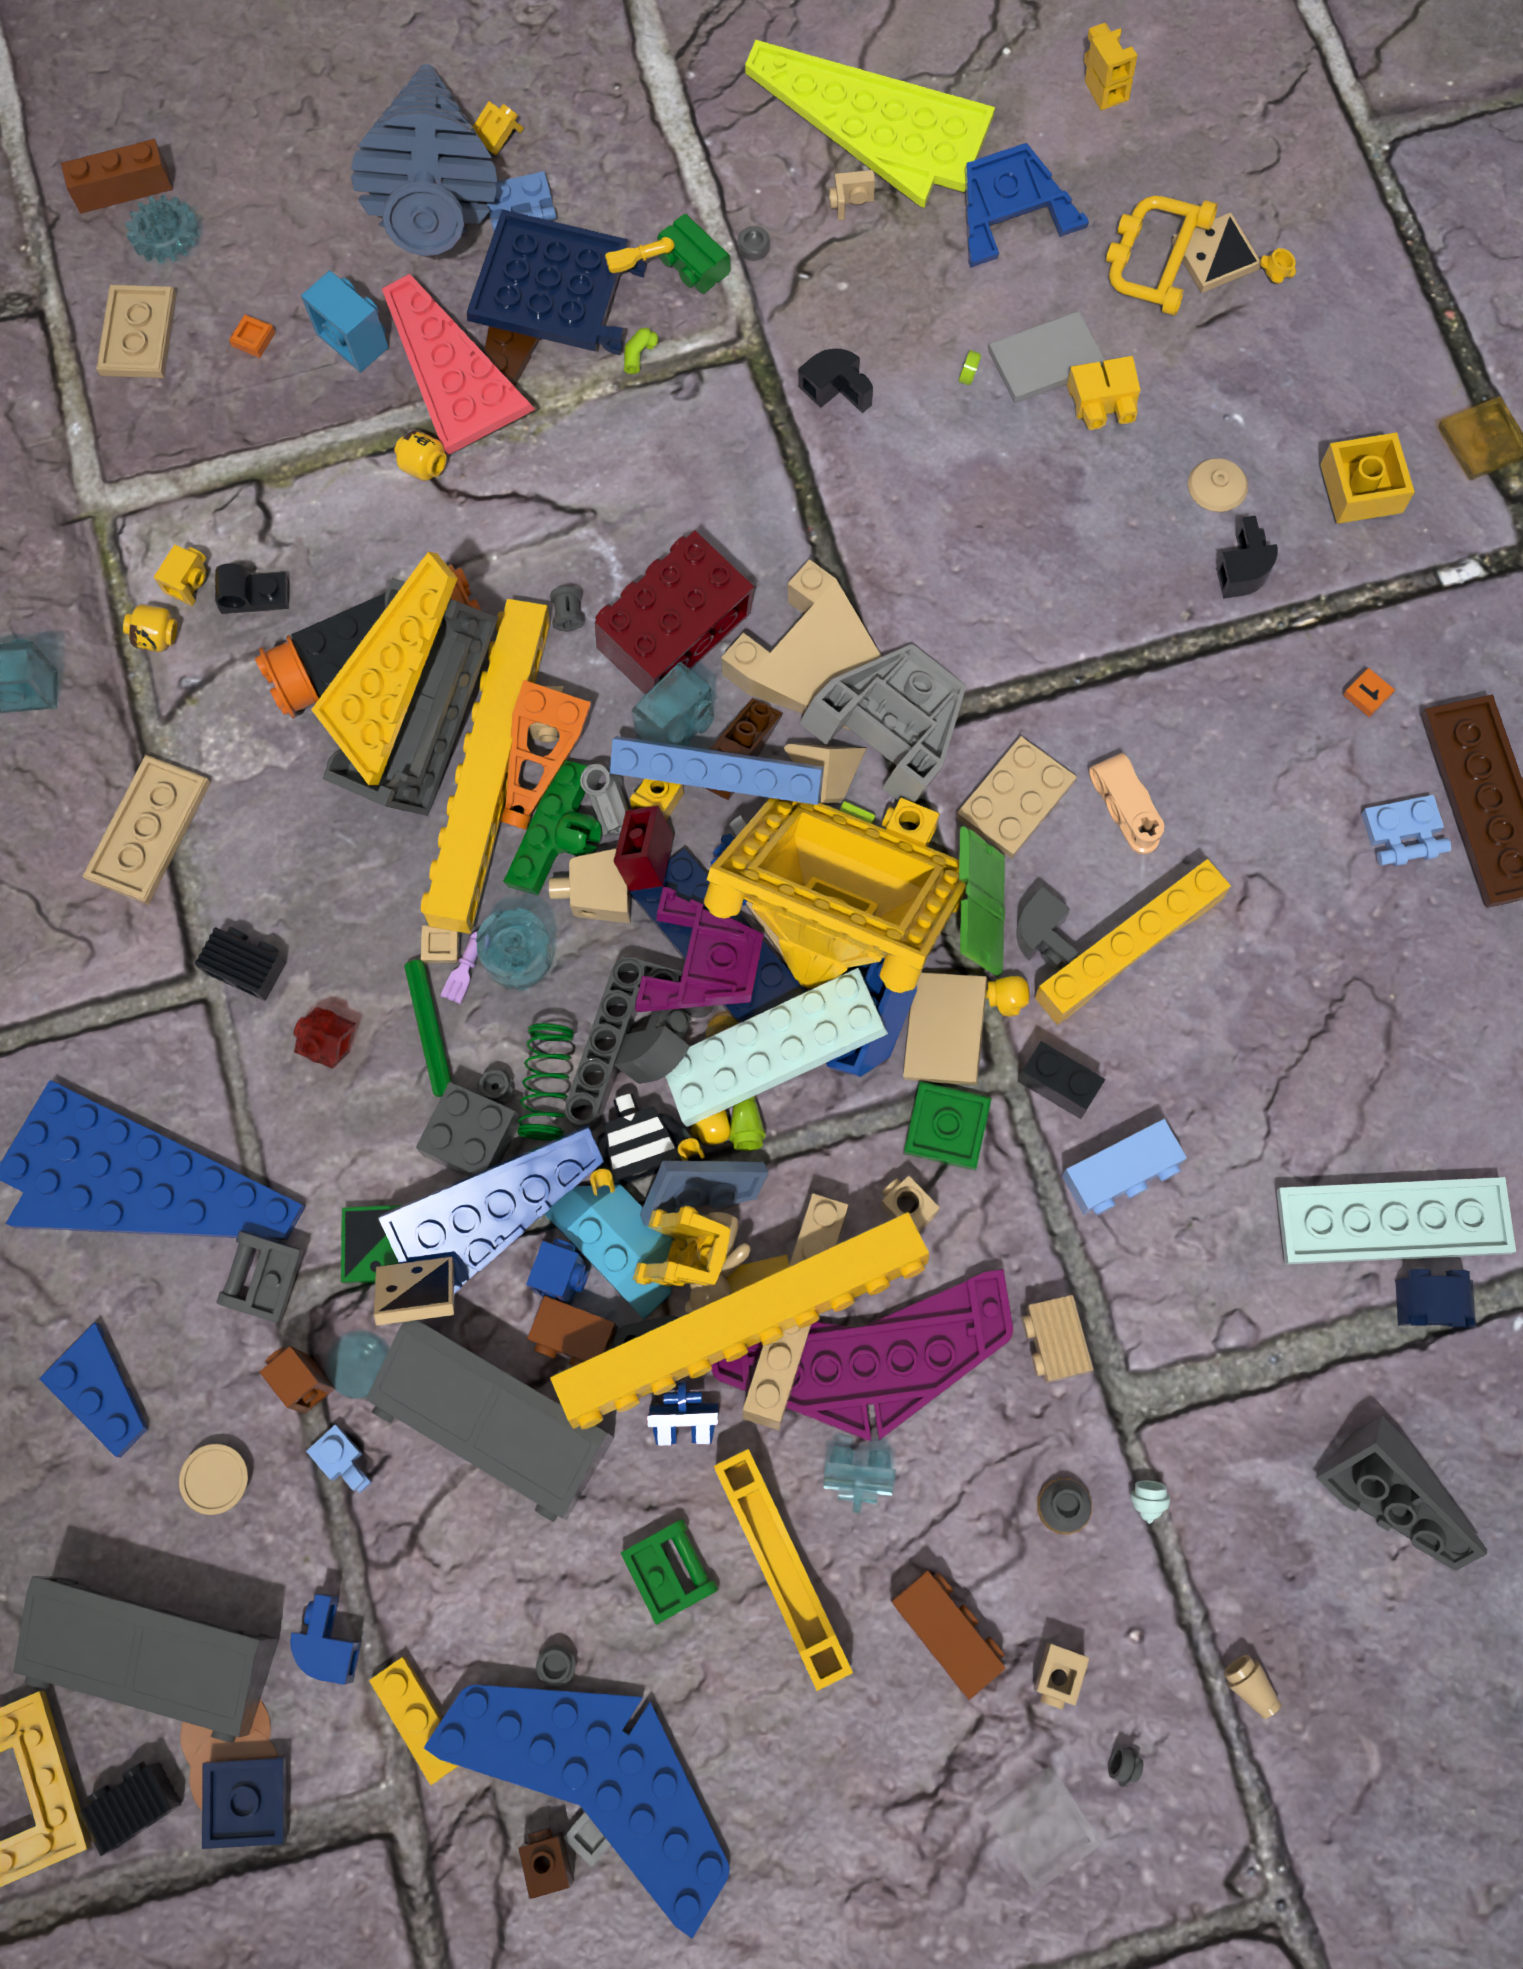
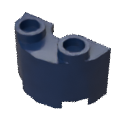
(1435, 1299)

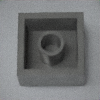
(468, 1131)

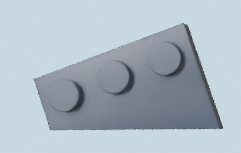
(703, 1184)

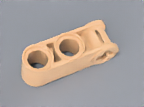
(1128, 803)

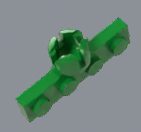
(554, 830)

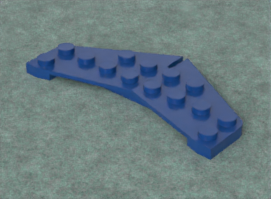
(624, 1782)

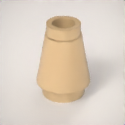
(1252, 1685)

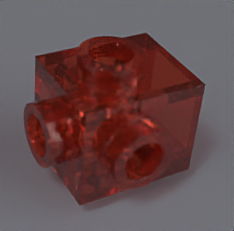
(324, 1037)

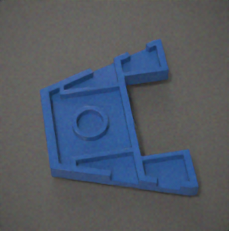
(1008, 187)

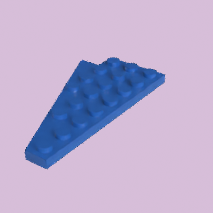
(109, 1174)

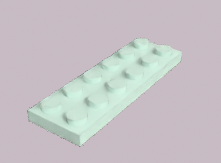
(775, 1047)
(1395, 1221)

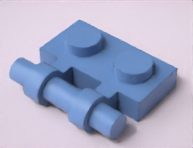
(522, 195)

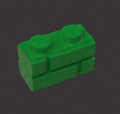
(695, 255)

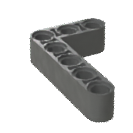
(616, 1028)

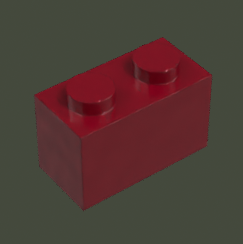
(643, 848)

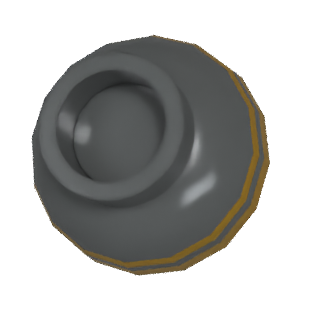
(1064, 1506)

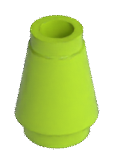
(746, 1126)

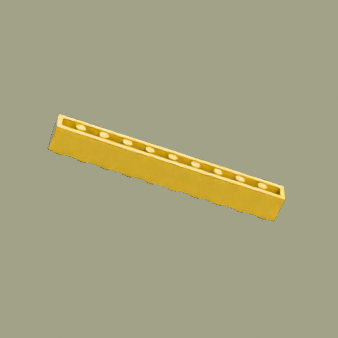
(483, 776)
(740, 1321)

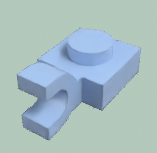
(337, 1456)

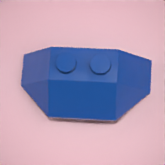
(893, 1011)

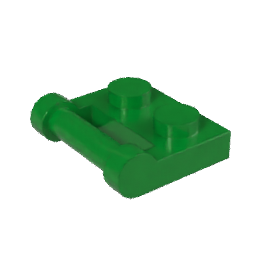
(657, 1578)

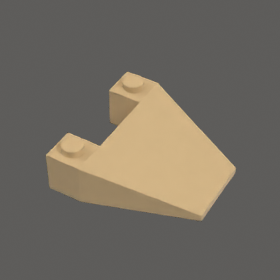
(817, 649)

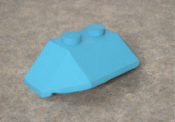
(614, 1240)

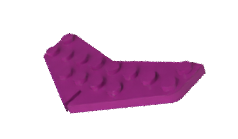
(892, 1361)

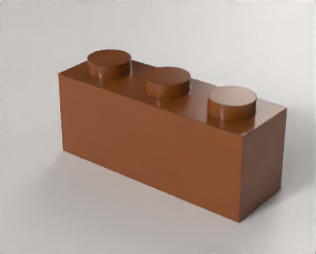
(116, 176)
(949, 1633)

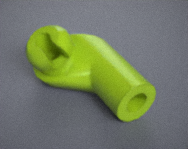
(641, 339)

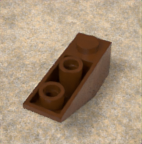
(747, 734)

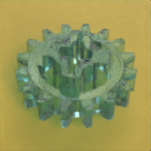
(162, 228)

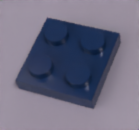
(244, 1802)

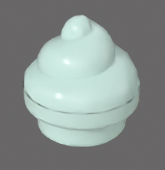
(1150, 1499)

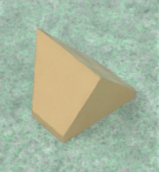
(838, 762)

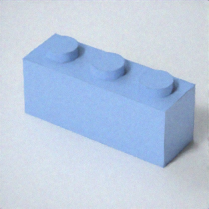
(1125, 1168)

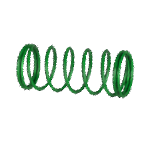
(541, 1131)

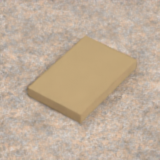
(136, 331)
(946, 1029)

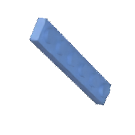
(717, 770)

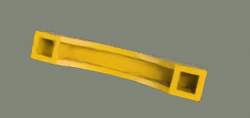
(1132, 939)
(783, 1570)

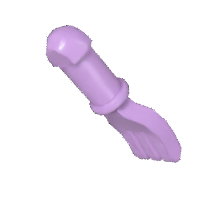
(459, 978)

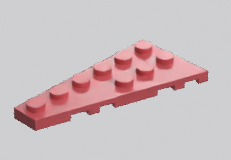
(456, 379)

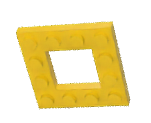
(59, 1830)

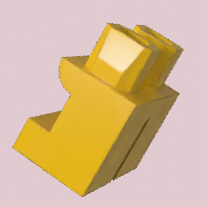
(1108, 67)
(1105, 391)

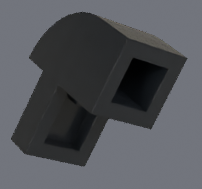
(834, 373)
(1248, 568)

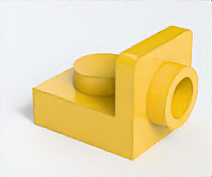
(495, 126)

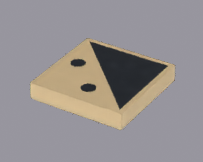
(1219, 254)
(414, 1291)

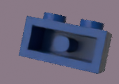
(558, 1272)

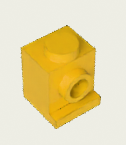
(181, 573)
(665, 800)

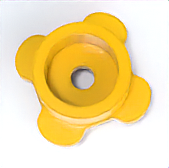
(1279, 265)

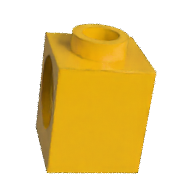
(907, 811)

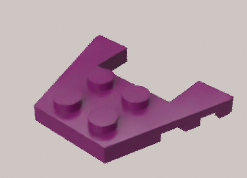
(717, 965)

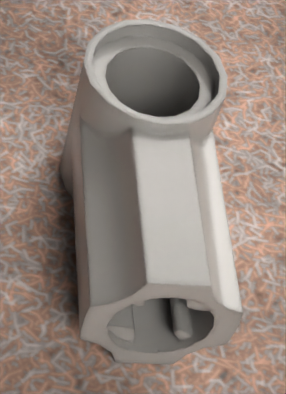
(608, 801)

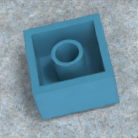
(345, 320)

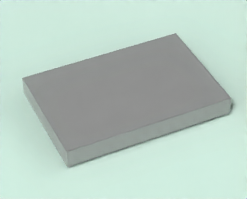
(1043, 355)

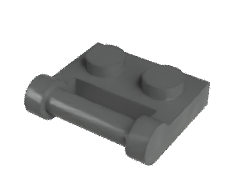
(271, 1279)

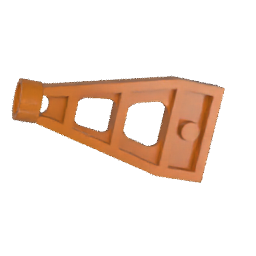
(552, 709)

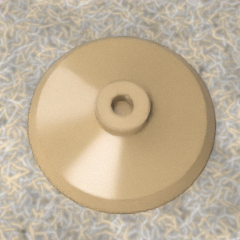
(1218, 485)
(213, 1479)

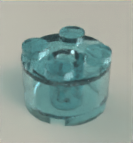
(514, 929)

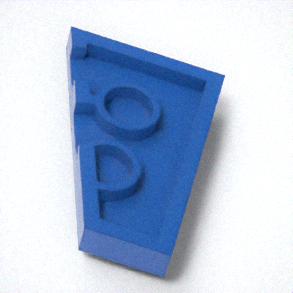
(95, 1392)

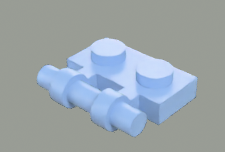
(1403, 821)

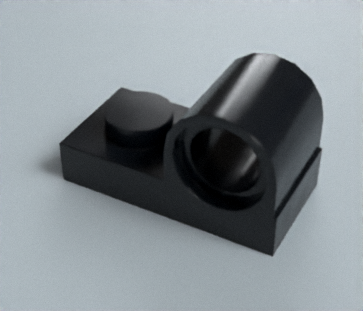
(240, 592)

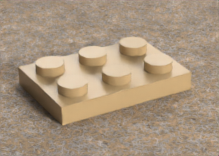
(1016, 797)

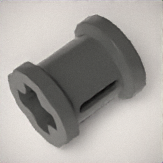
(558, 597)

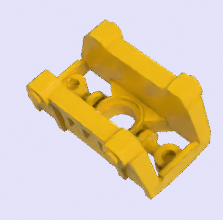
(696, 1263)

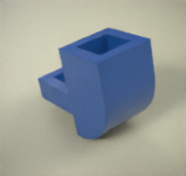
(319, 1653)

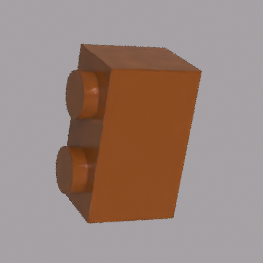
(570, 1332)
(296, 1379)

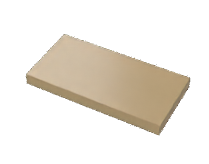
(146, 829)

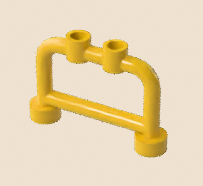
(1130, 228)

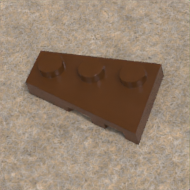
(509, 351)

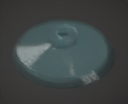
(355, 1362)

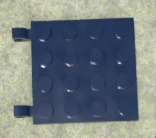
(549, 282)

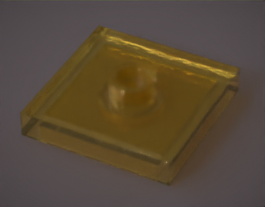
(1484, 438)

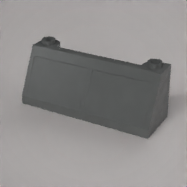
(432, 715)
(487, 1418)
(142, 1656)

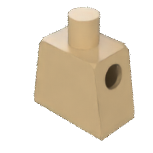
(594, 888)

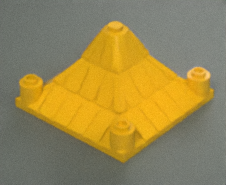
(837, 891)

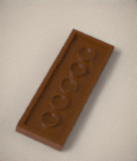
(1483, 791)

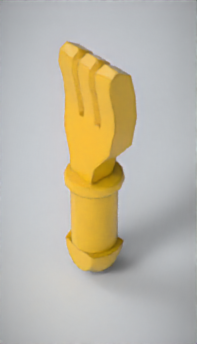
(627, 258)

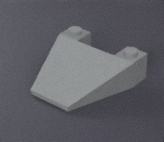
(899, 707)

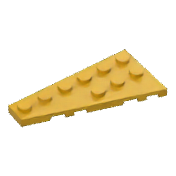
(378, 680)

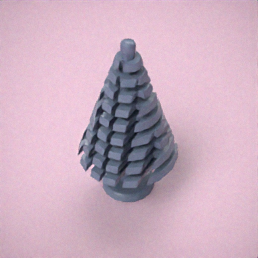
(424, 168)

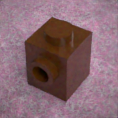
(545, 1863)

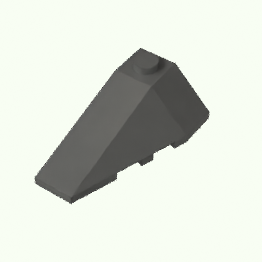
(1391, 1483)

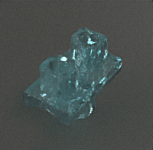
(859, 1482)

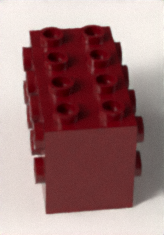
(673, 612)

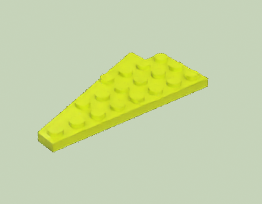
(888, 124)

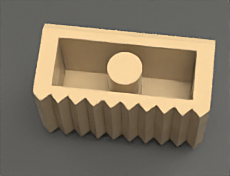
(1057, 1339)

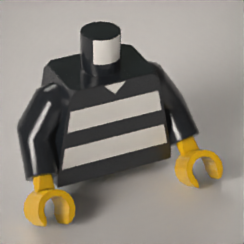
(638, 1144)

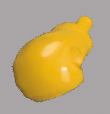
(1008, 995)
(712, 1129)

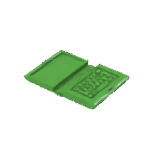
(984, 911)

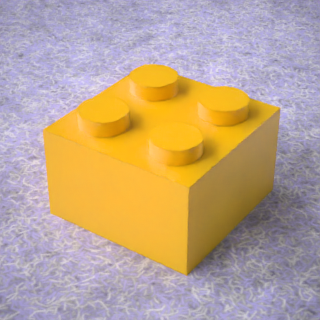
(1367, 478)

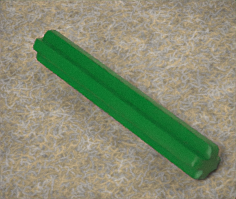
(428, 1026)

